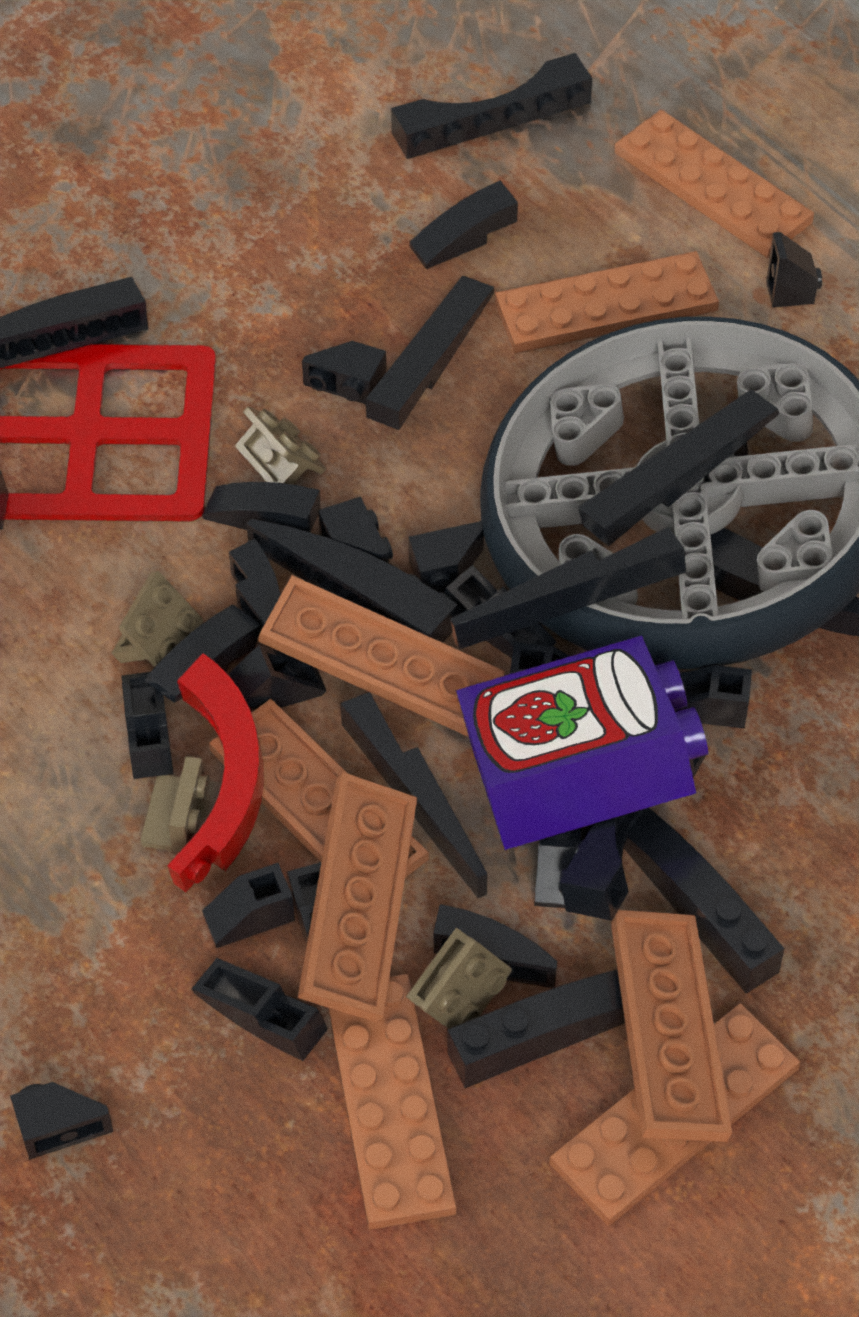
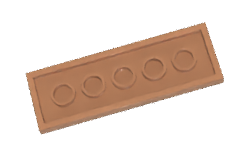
(713, 182)
(605, 301)
(373, 652)
(300, 780)
(358, 898)
(670, 1027)
(392, 1113)
(618, 1168)

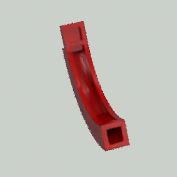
(230, 823)

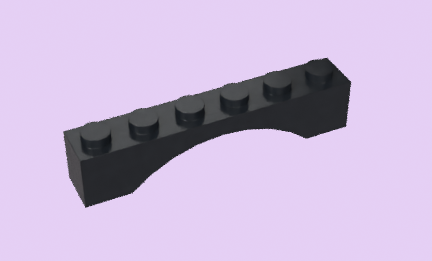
(434, 125)
(715, 691)
(595, 877)

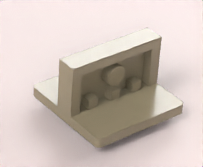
(276, 449)
(155, 622)
(179, 807)
(459, 981)

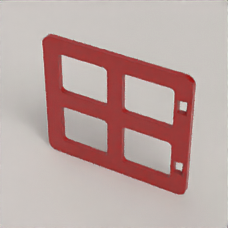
(89, 429)

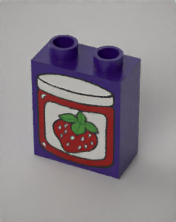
(582, 740)

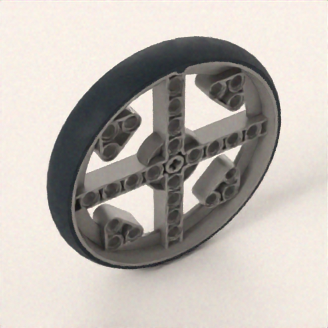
(578, 406)

